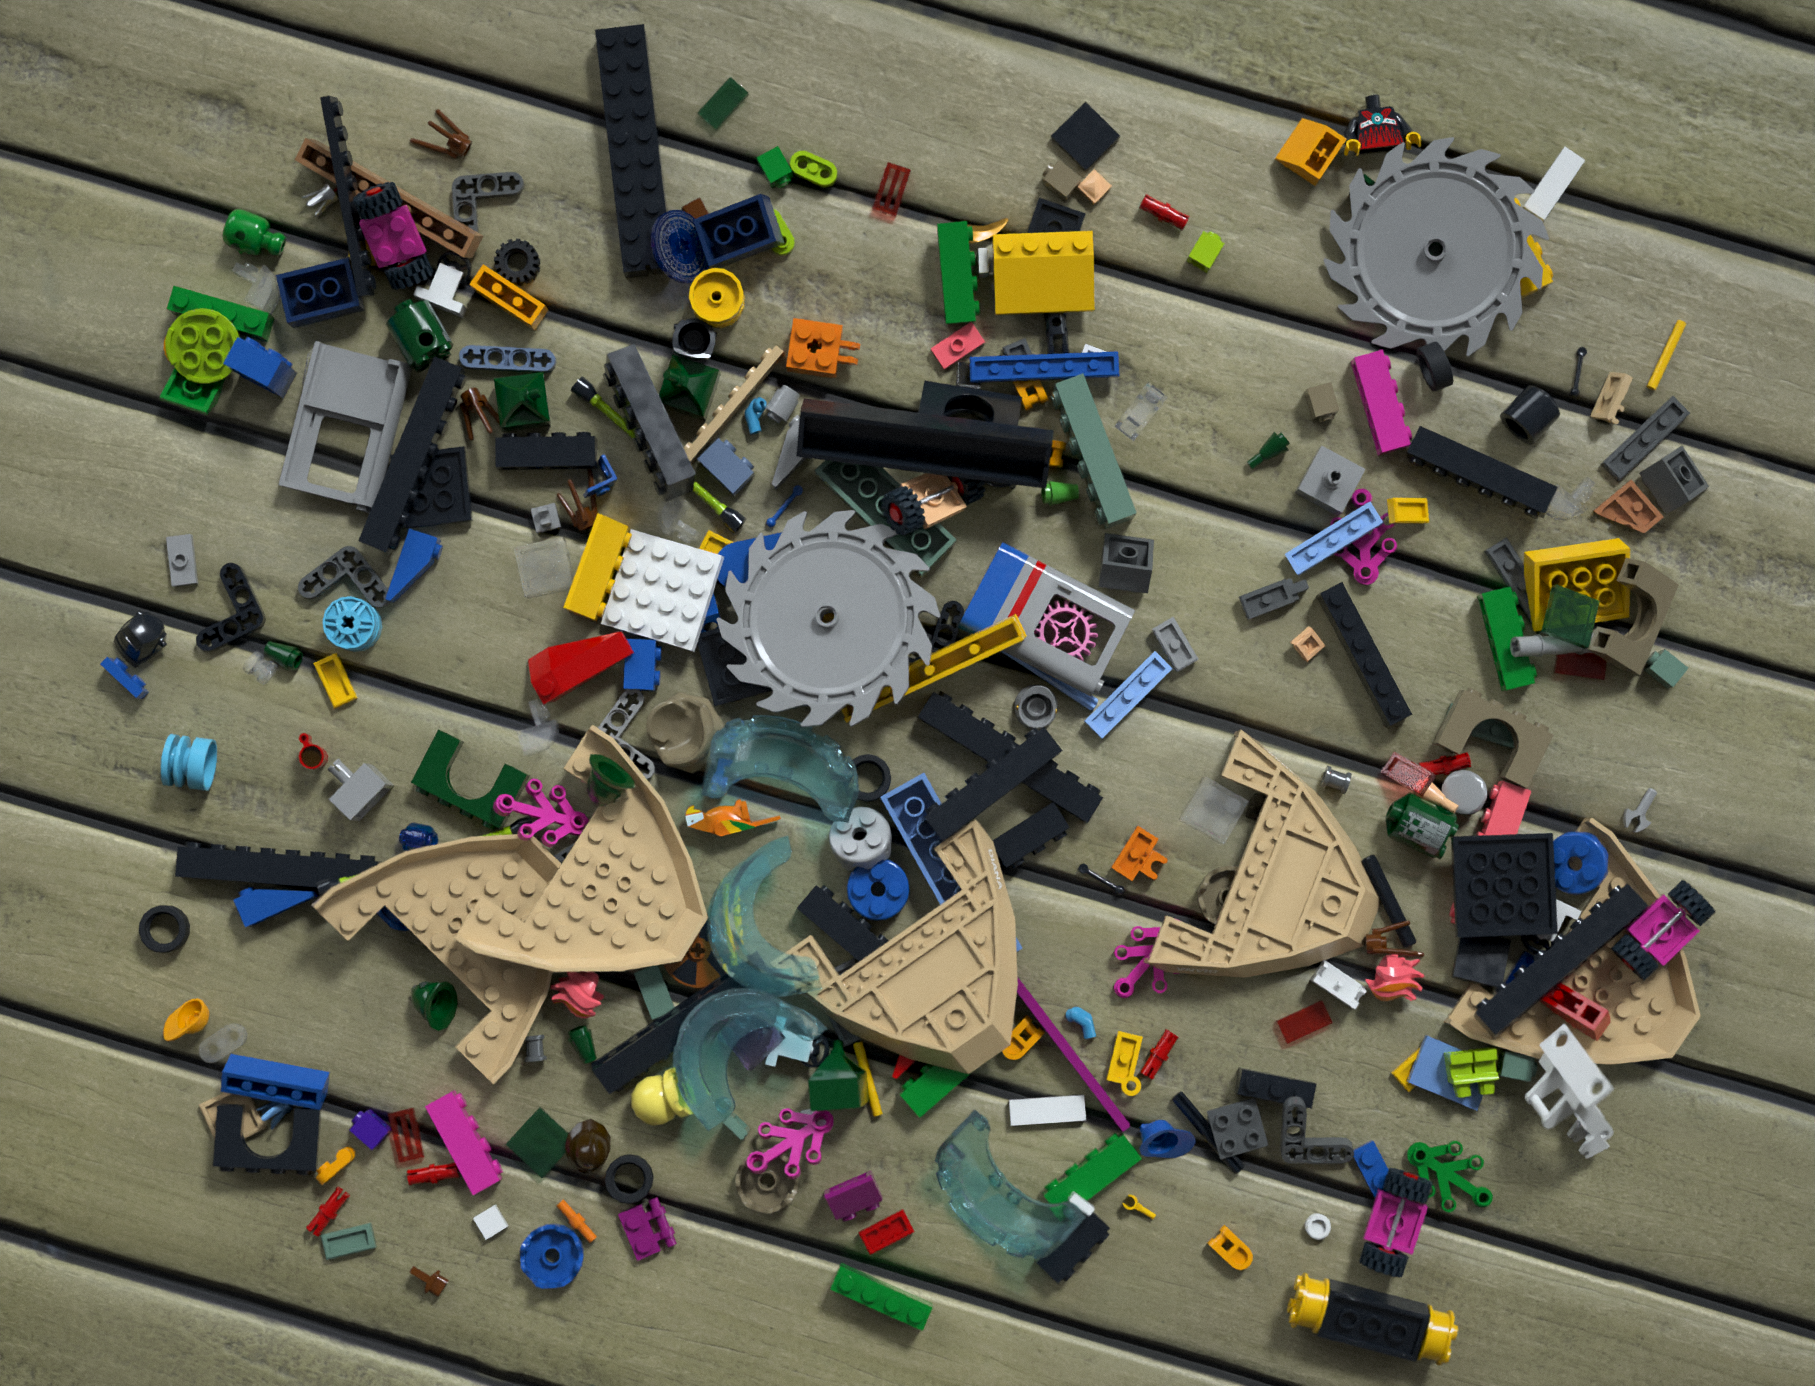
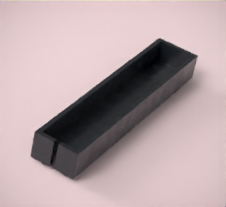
(632, 142)
(924, 443)

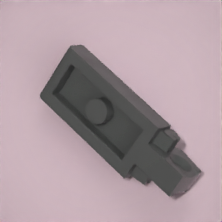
(1271, 597)

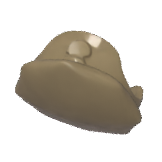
(683, 730)

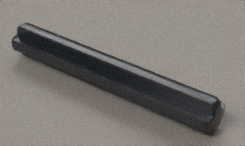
(1388, 899)
(1204, 1128)

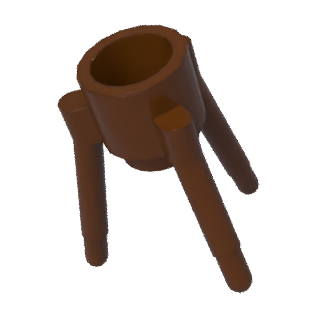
(458, 143)
(475, 402)
(584, 517)
(1378, 944)

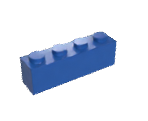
(275, 1081)

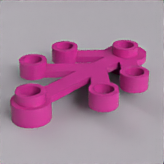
(1365, 543)
(545, 814)
(1141, 967)
(793, 1139)

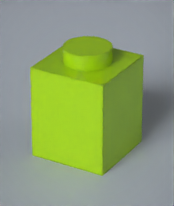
(1205, 251)

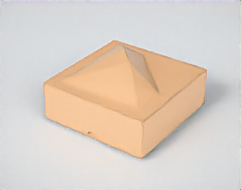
(1094, 187)
(1307, 644)

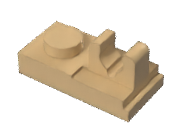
(1611, 397)

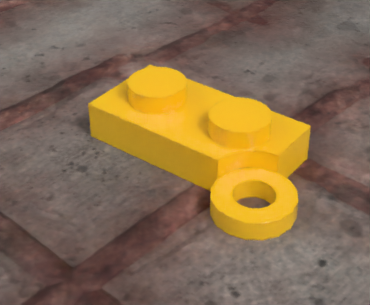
(1124, 1061)

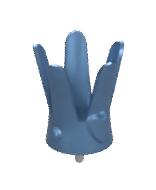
(275, 1108)

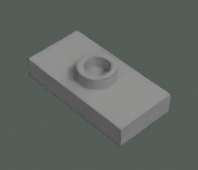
(182, 560)
(1174, 644)

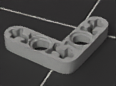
(628, 719)

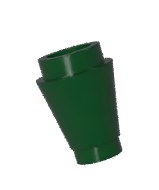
(284, 655)
(583, 1044)

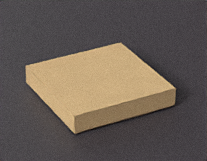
(252, 1118)

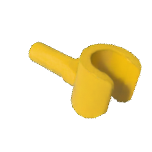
(1137, 1206)

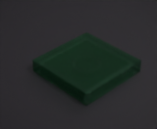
(1570, 616)
(539, 1142)

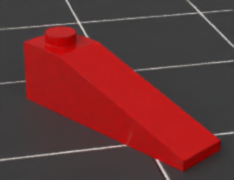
(572, 664)

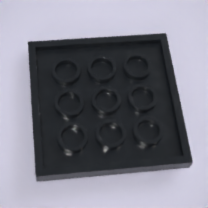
(1504, 885)

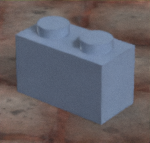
(727, 466)

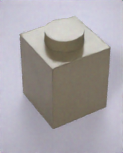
(1061, 180)
(1321, 402)

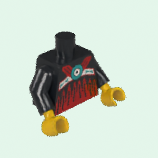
(1378, 130)

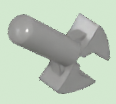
(1640, 812)

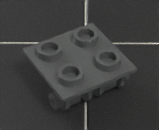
(1237, 1128)

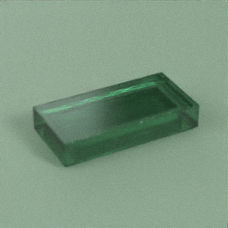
(723, 103)

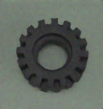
(507, 251)

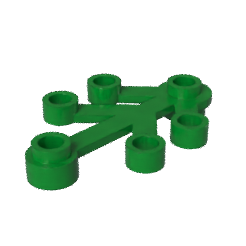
(1446, 1172)

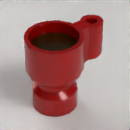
(311, 755)

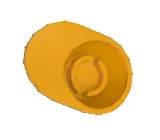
(187, 1019)

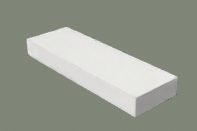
(1554, 183)
(1047, 1110)

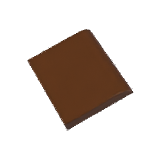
(695, 208)

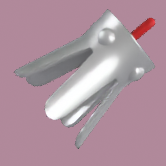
(325, 193)

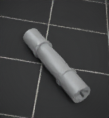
(1539, 645)

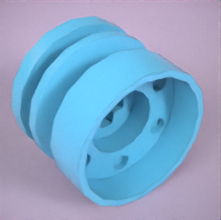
(366, 624)
(188, 762)

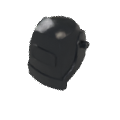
(693, 339)
(140, 638)

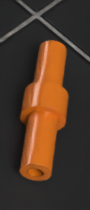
(576, 1221)

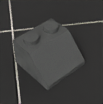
(1674, 480)
(1126, 563)

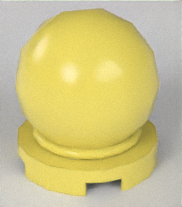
(659, 1099)

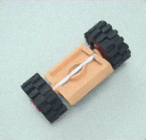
(929, 501)

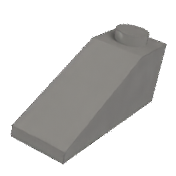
(788, 460)

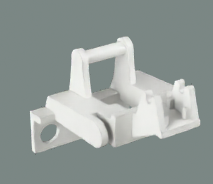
(1574, 1075)

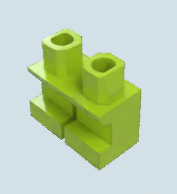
(1471, 1067)

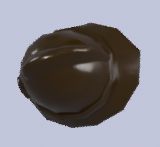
(587, 1146)

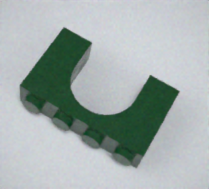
(434, 778)

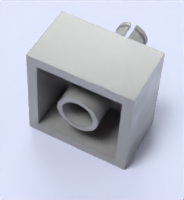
(1330, 481)
(359, 790)

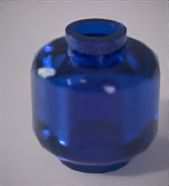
(417, 836)

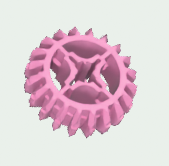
(1073, 640)

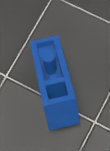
(415, 559)
(263, 904)

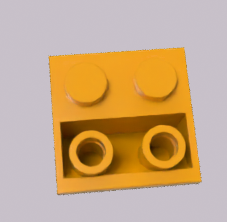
(1310, 150)

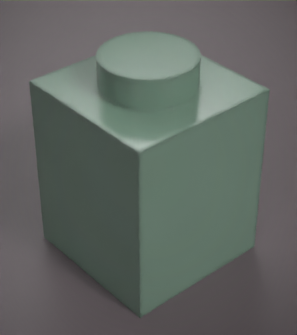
(1665, 668)
(1516, 1065)

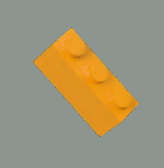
(508, 297)

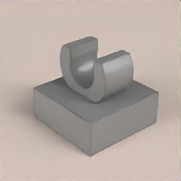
(546, 518)

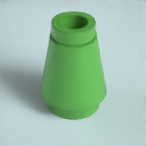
(1059, 492)

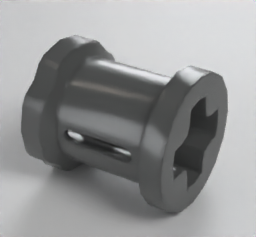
(1336, 779)
(534, 1048)

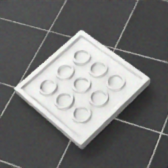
(663, 590)

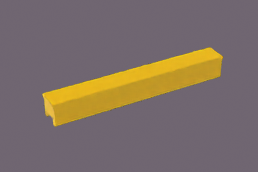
(955, 657)

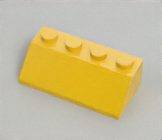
(597, 568)

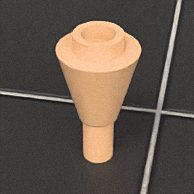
(1435, 796)

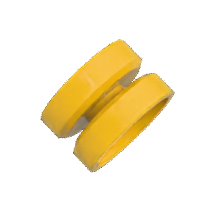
(717, 283)

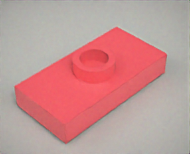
(957, 345)

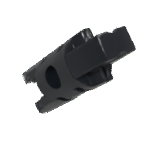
(1058, 332)

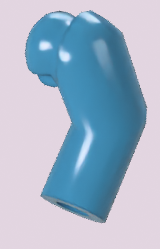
(753, 413)
(1082, 1018)

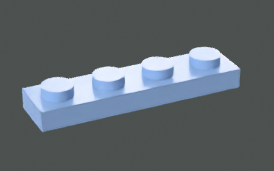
(1334, 538)
(1128, 694)

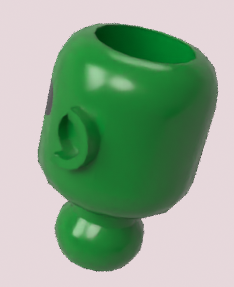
(251, 234)

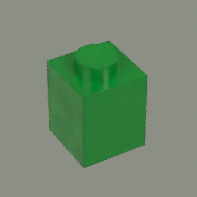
(775, 168)

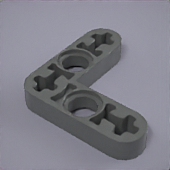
(470, 196)
(343, 569)
(1299, 1141)

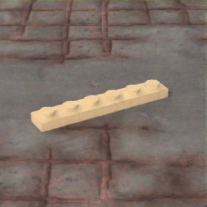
(738, 397)

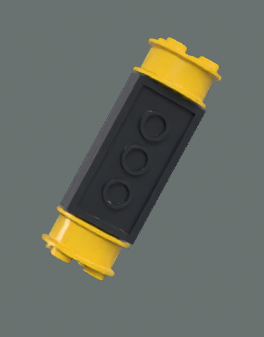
(1372, 1319)

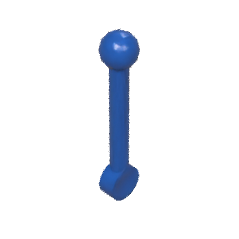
(797, 490)

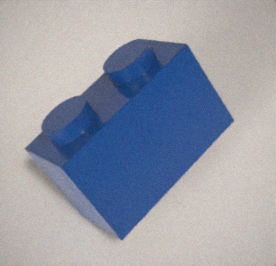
(641, 666)

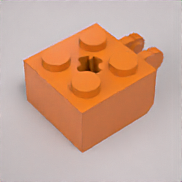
(825, 360)

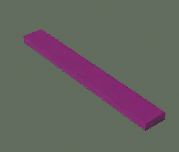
(1072, 1056)

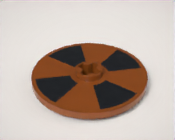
(694, 970)

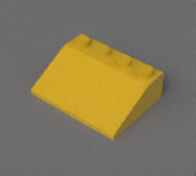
(1043, 272)
(1583, 568)

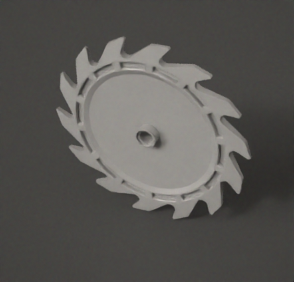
(1444, 204)
(839, 660)

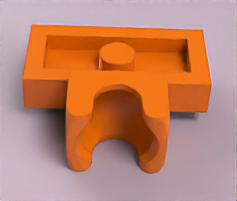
(1138, 855)

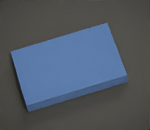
(1431, 1074)

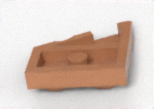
(1630, 508)

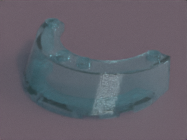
(786, 752)
(737, 939)
(710, 1036)
(991, 1203)

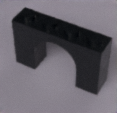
(950, 399)
(233, 1152)

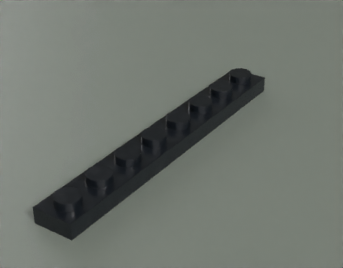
(346, 187)

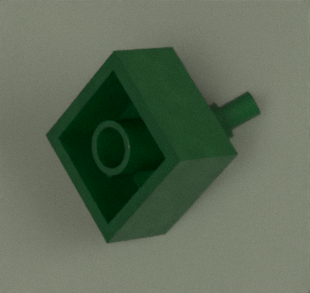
(689, 387)
(522, 402)
(838, 1083)

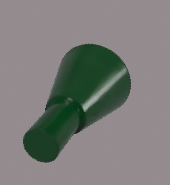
(1272, 447)

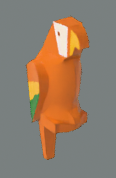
(724, 819)

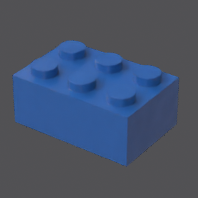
(260, 366)

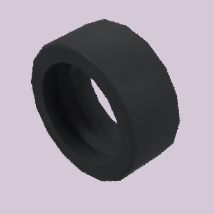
(1435, 366)
(881, 764)
(180, 940)
(625, 1197)

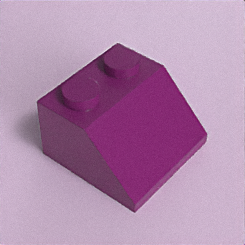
(853, 1196)

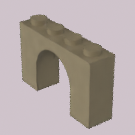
(1654, 597)
(1529, 739)

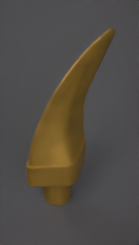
(984, 232)

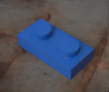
(133, 684)
(1371, 1166)

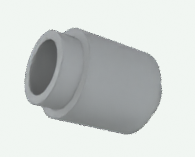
(782, 404)

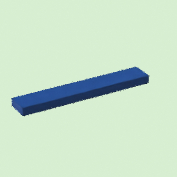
(1043, 367)

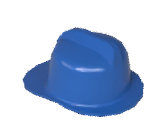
(1164, 1141)

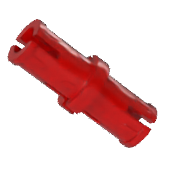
(1164, 212)
(1445, 765)
(1159, 1054)
(432, 1174)
(327, 1211)

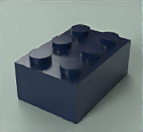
(738, 231)
(319, 293)

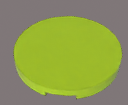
(199, 345)

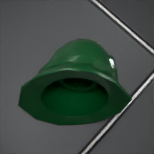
(607, 780)
(435, 1002)

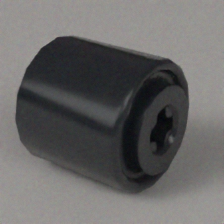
(1530, 414)

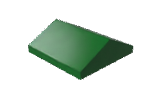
(191, 395)

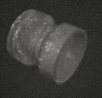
(260, 667)

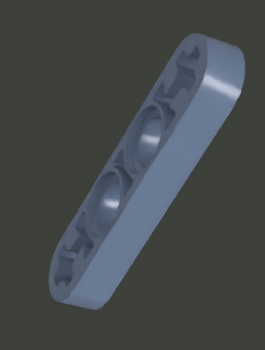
(507, 362)

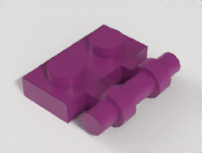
(640, 1232)

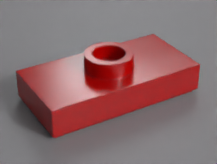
(886, 1231)

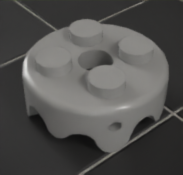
(866, 852)

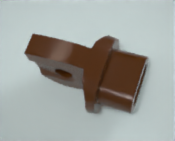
(434, 1283)

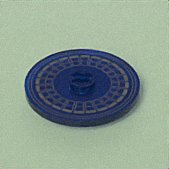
(667, 236)

